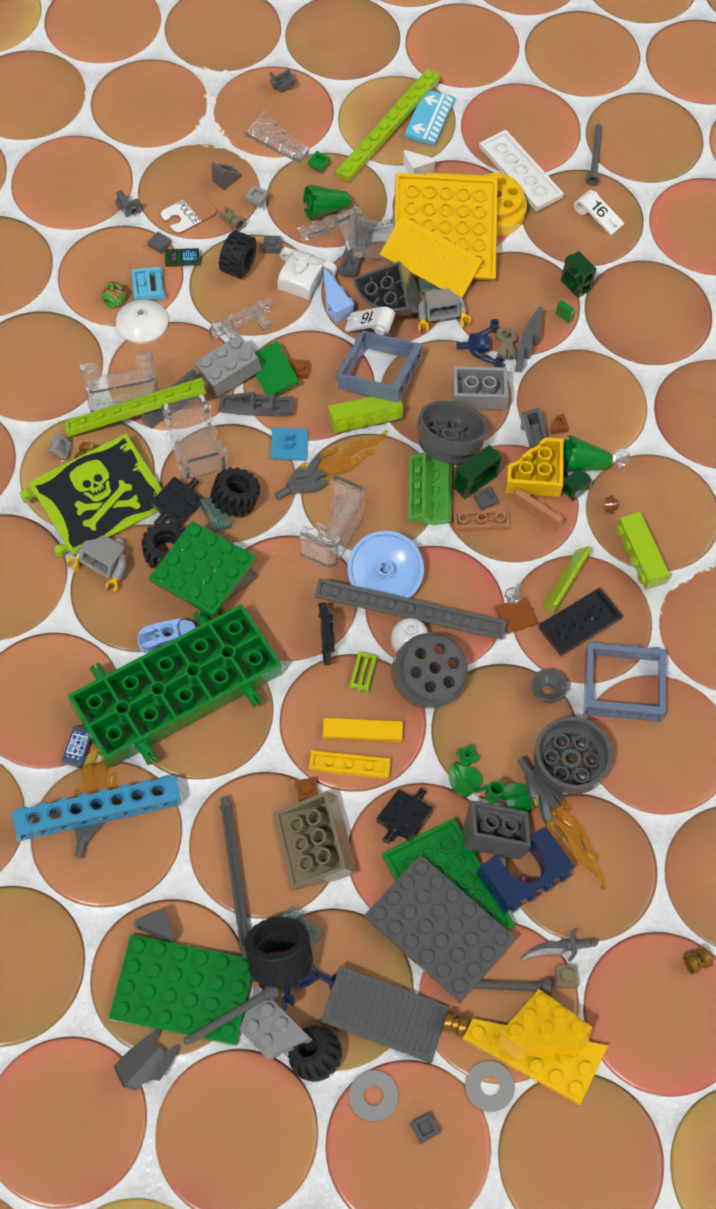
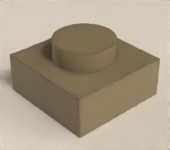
(566, 976)

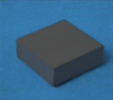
(159, 242)
(485, 498)
(425, 1128)

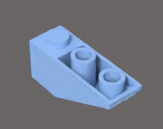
(338, 304)

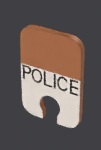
(191, 211)

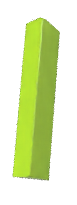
(566, 579)

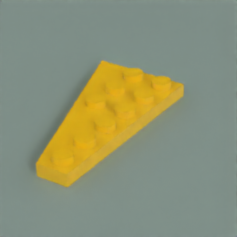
(562, 1074)

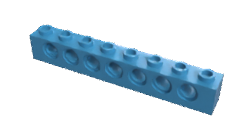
(88, 816)

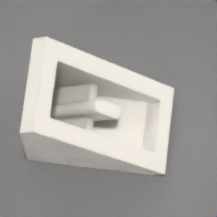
(418, 163)

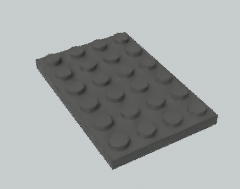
(440, 928)

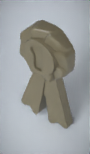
(507, 338)

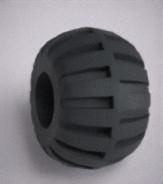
(317, 1058)

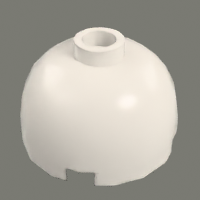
(405, 630)

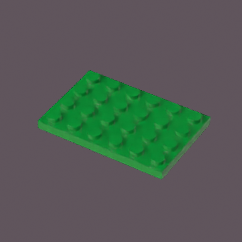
(446, 852)
(180, 988)

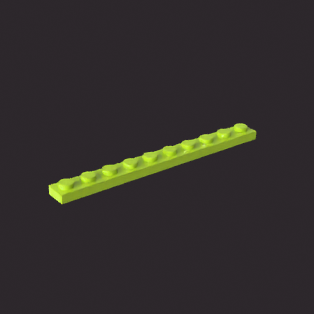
(387, 125)

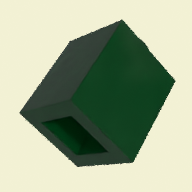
(576, 484)

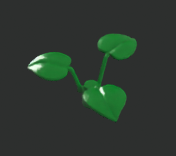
(468, 779)

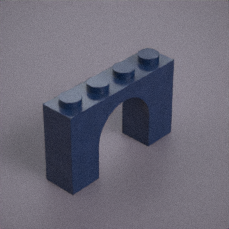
(512, 893)

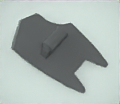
(144, 1063)

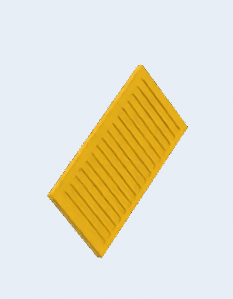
(430, 256)

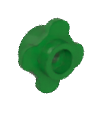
(464, 760)

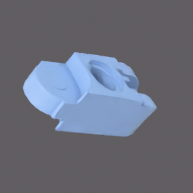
(156, 633)

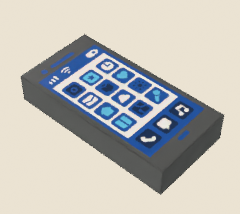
(76, 748)

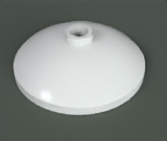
(144, 327)

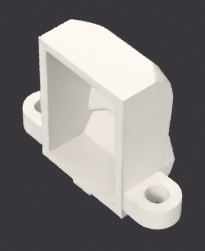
(302, 272)

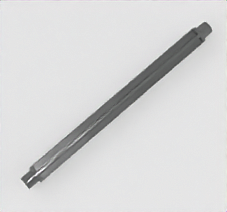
(234, 868)

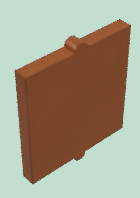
(517, 615)

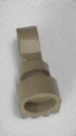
(236, 222)

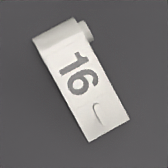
(599, 210)
(378, 319)

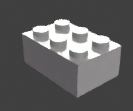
(228, 365)
(480, 387)

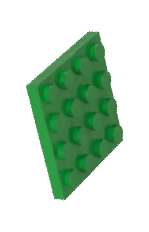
(202, 569)

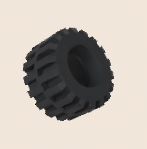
(237, 254)
(238, 481)
(156, 536)

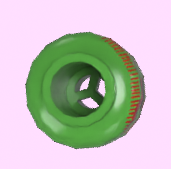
(113, 294)

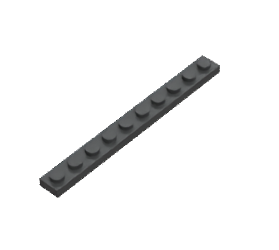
(410, 608)

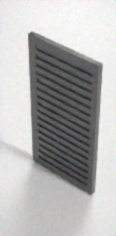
(385, 1014)

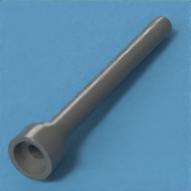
(593, 176)
(544, 985)
(268, 993)

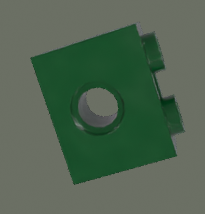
(578, 274)

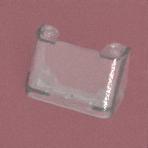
(363, 235)

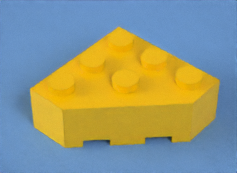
(538, 470)
(544, 1030)

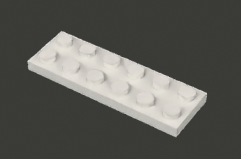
(516, 163)

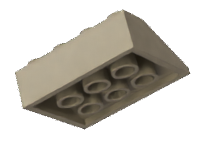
(315, 841)

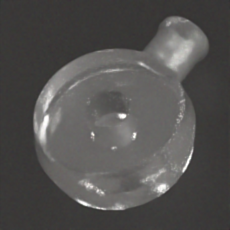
(621, 458)
(513, 594)

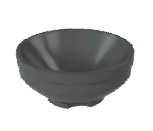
(551, 678)

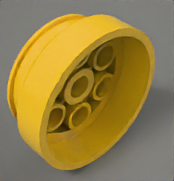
(510, 203)

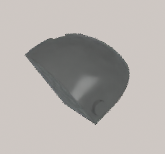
(389, 287)

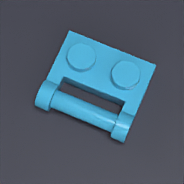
(142, 285)

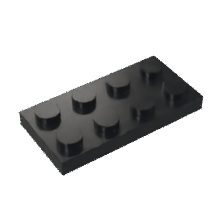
(580, 621)

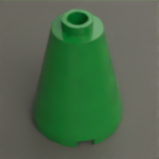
(324, 201)
(584, 455)

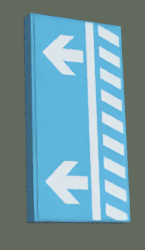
(429, 118)

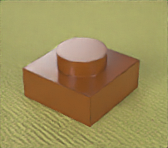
(300, 368)
(306, 788)

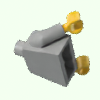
(441, 305)
(103, 556)

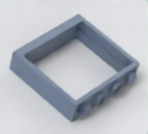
(386, 344)
(624, 710)

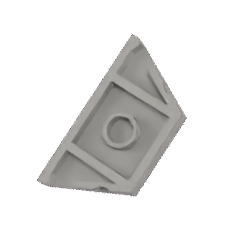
(271, 1028)

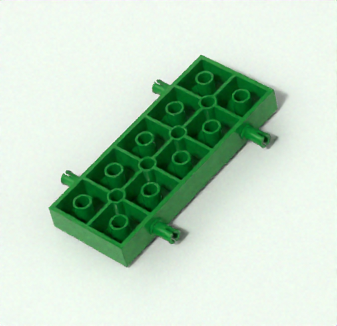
(174, 685)

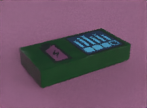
(182, 257)

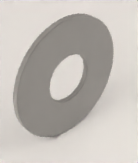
(389, 1090)
(474, 1092)

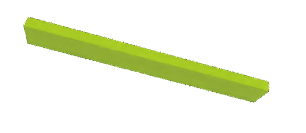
(134, 407)

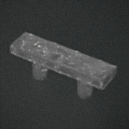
(245, 316)

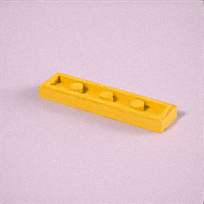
(362, 730)
(349, 764)

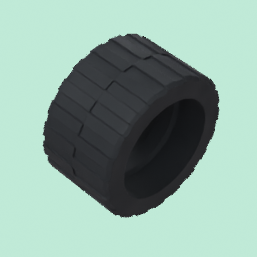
(279, 968)

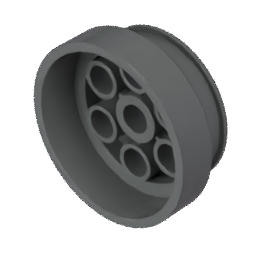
(450, 431)
(412, 688)
(572, 731)

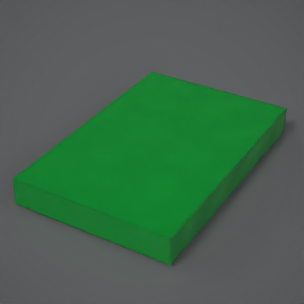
(276, 370)

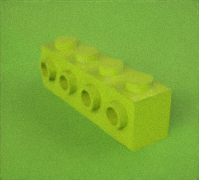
(363, 413)
(642, 550)

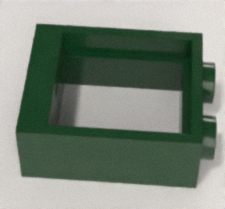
(477, 472)

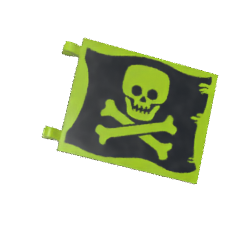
(96, 494)

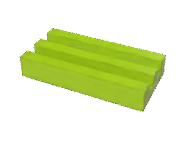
(359, 686)

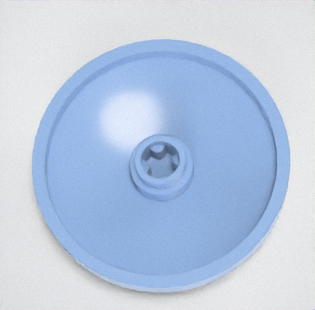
(386, 564)

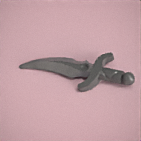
(560, 947)

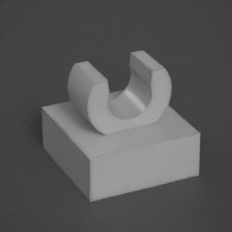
(257, 196)
(60, 446)

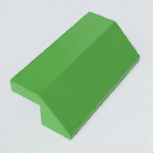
(429, 490)

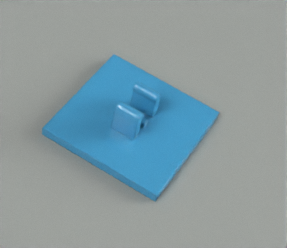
(289, 444)

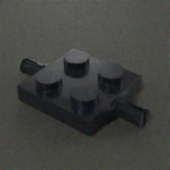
(176, 501)
(327, 633)
(404, 815)

